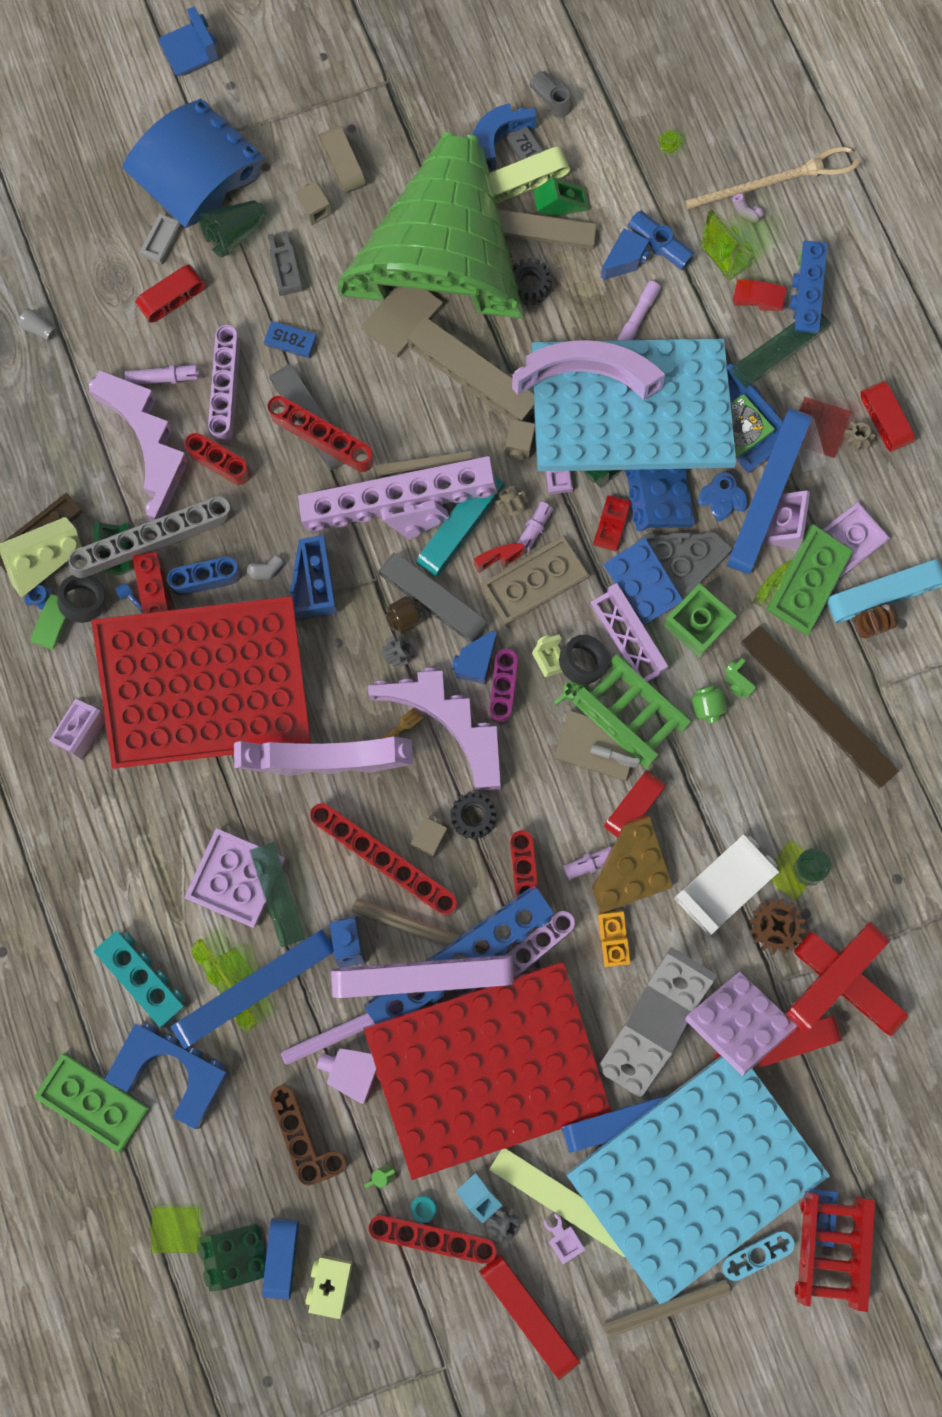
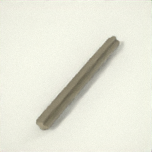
(408, 924)

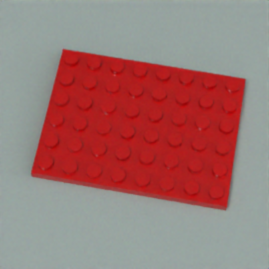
(200, 681)
(486, 1070)

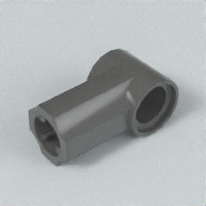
(552, 92)

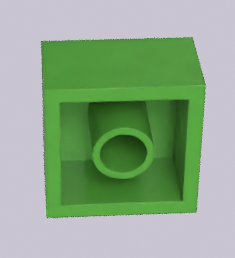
(699, 620)

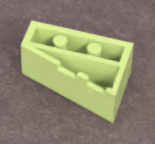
(38, 553)

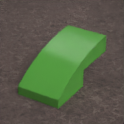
(49, 624)

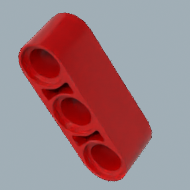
(170, 293)
(887, 416)
(210, 450)
(636, 802)
(523, 855)

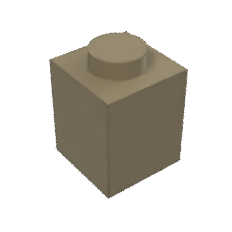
(313, 203)
(520, 440)
(429, 836)

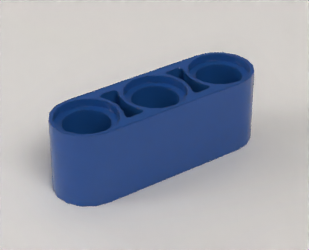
(193, 571)
(280, 1258)

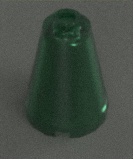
(231, 225)

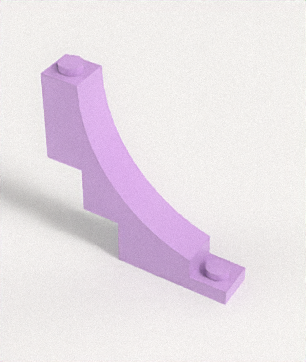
(162, 463)
(324, 758)

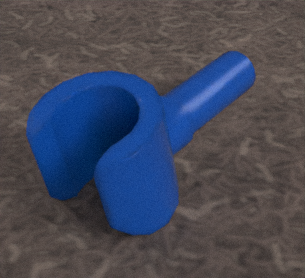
(125, 591)

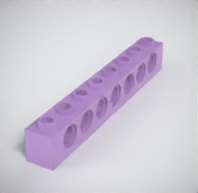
(386, 488)

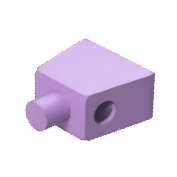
(350, 1073)

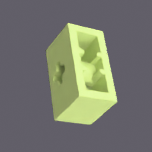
(339, 1273)

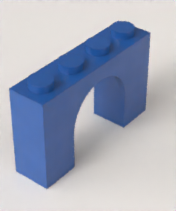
(204, 1076)

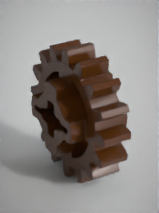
(783, 936)

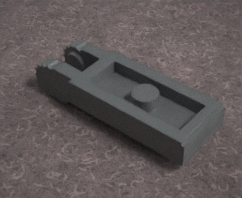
(284, 266)

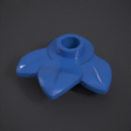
(721, 499)

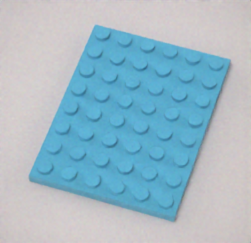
(604, 425)
(697, 1176)

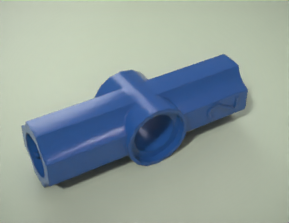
(672, 249)

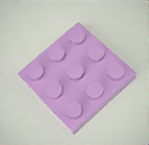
(229, 880)
(741, 1023)

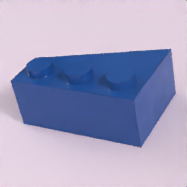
(312, 580)

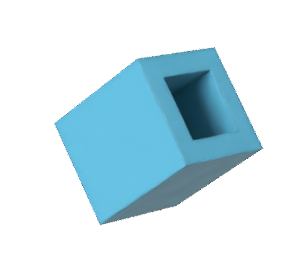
(479, 1198)

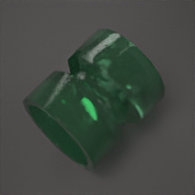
(811, 867)

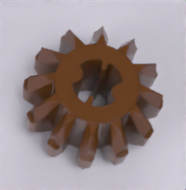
(876, 621)

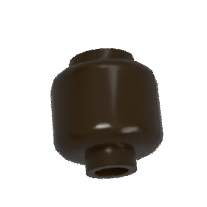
(404, 614)

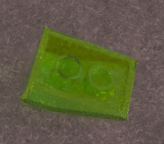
(725, 246)

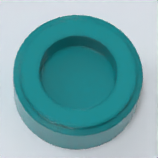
(423, 1208)

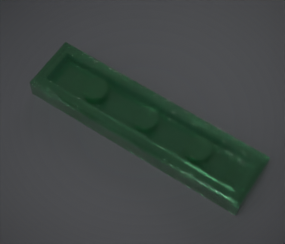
(277, 894)

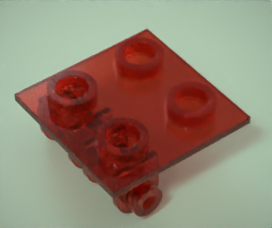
(829, 421)

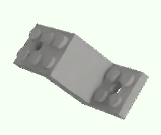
(656, 1022)

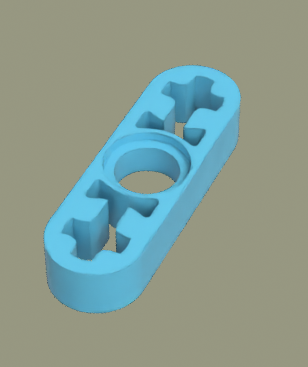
(772, 1240)

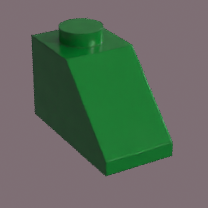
(560, 198)

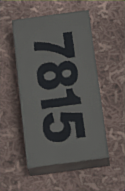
(523, 143)

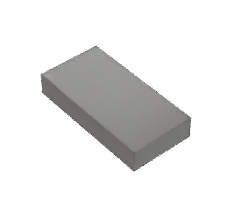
(160, 238)

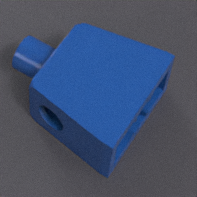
(347, 941)

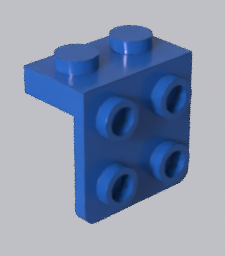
(190, 45)

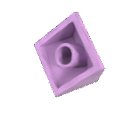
(788, 520)
(78, 728)

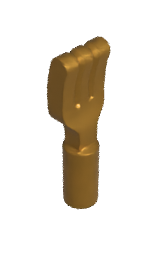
(407, 722)

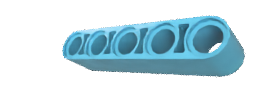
(886, 590)

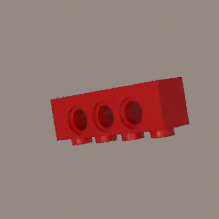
(151, 582)

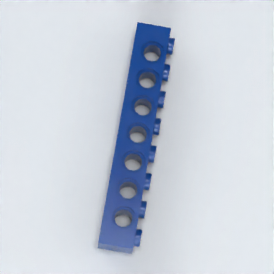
(465, 945)

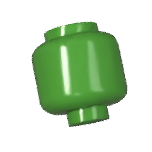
(709, 703)

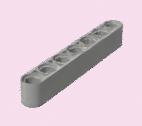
(141, 545)

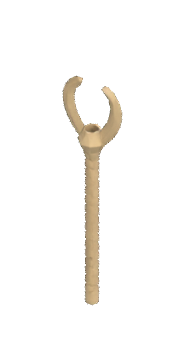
(811, 168)

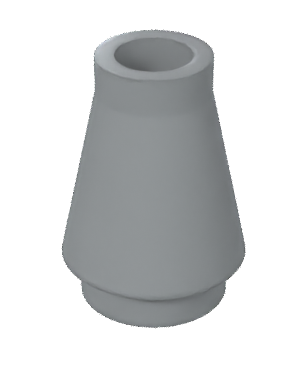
(36, 324)

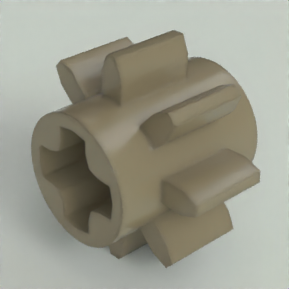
(862, 440)
(511, 501)

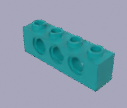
(110, 954)

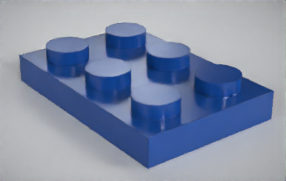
(644, 581)

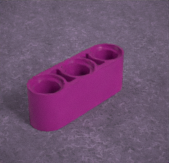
(508, 675)

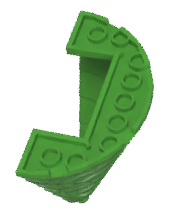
(441, 236)

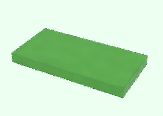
(809, 580)
(91, 1102)

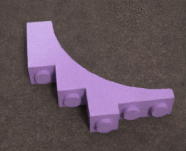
(428, 696)

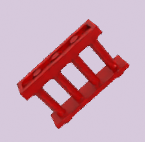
(858, 1265)

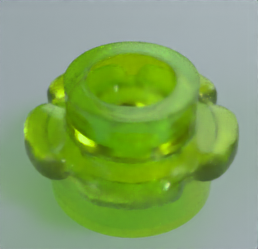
(669, 147)

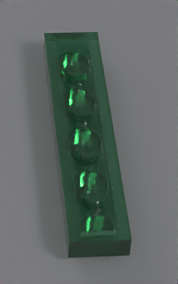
(774, 353)

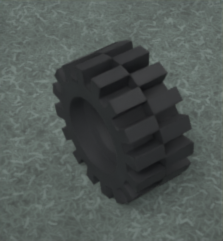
(540, 272)
(462, 826)

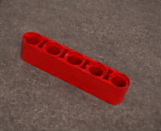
(312, 426)
(837, 977)
(860, 993)
(821, 1034)
(419, 1242)
(529, 1317)

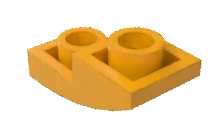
(613, 938)

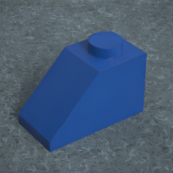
(626, 255)
(475, 659)

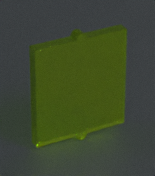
(785, 879)
(175, 1230)

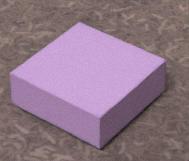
(559, 482)

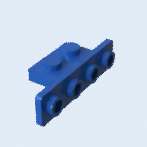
(809, 287)

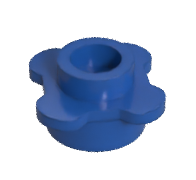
(31, 598)

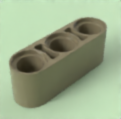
(342, 159)

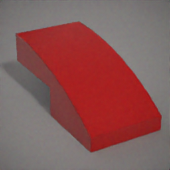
(761, 294)
(611, 523)
(505, 553)

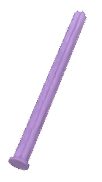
(336, 1034)

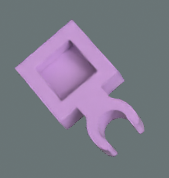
(564, 1242)

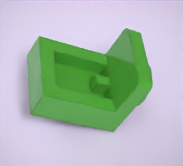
(739, 684)

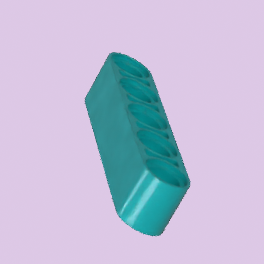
(455, 531)

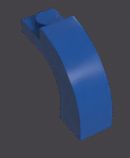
(499, 123)

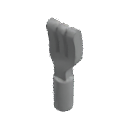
(608, 753)

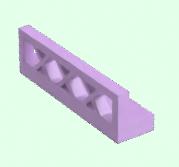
(635, 627)

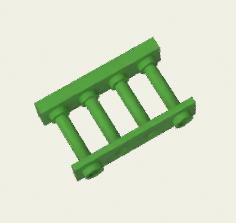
(626, 734)

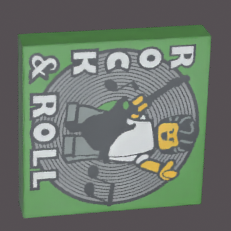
(748, 426)

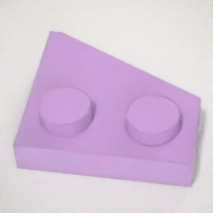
(416, 518)

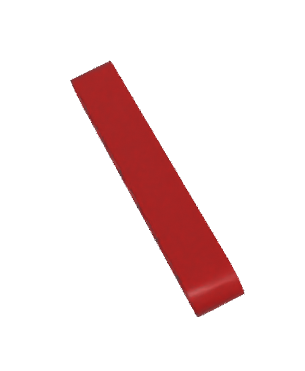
(374, 851)

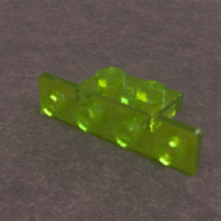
(225, 973)

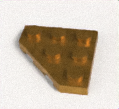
(632, 867)

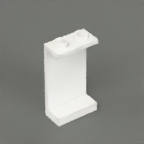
(727, 884)

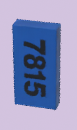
(290, 339)

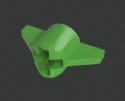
(569, 692)
(382, 1176)

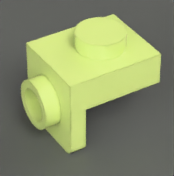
(547, 654)

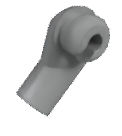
(264, 571)

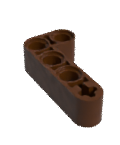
(303, 1133)

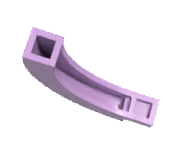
(592, 357)

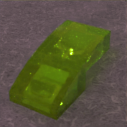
(773, 580)

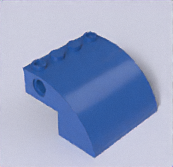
(192, 161)

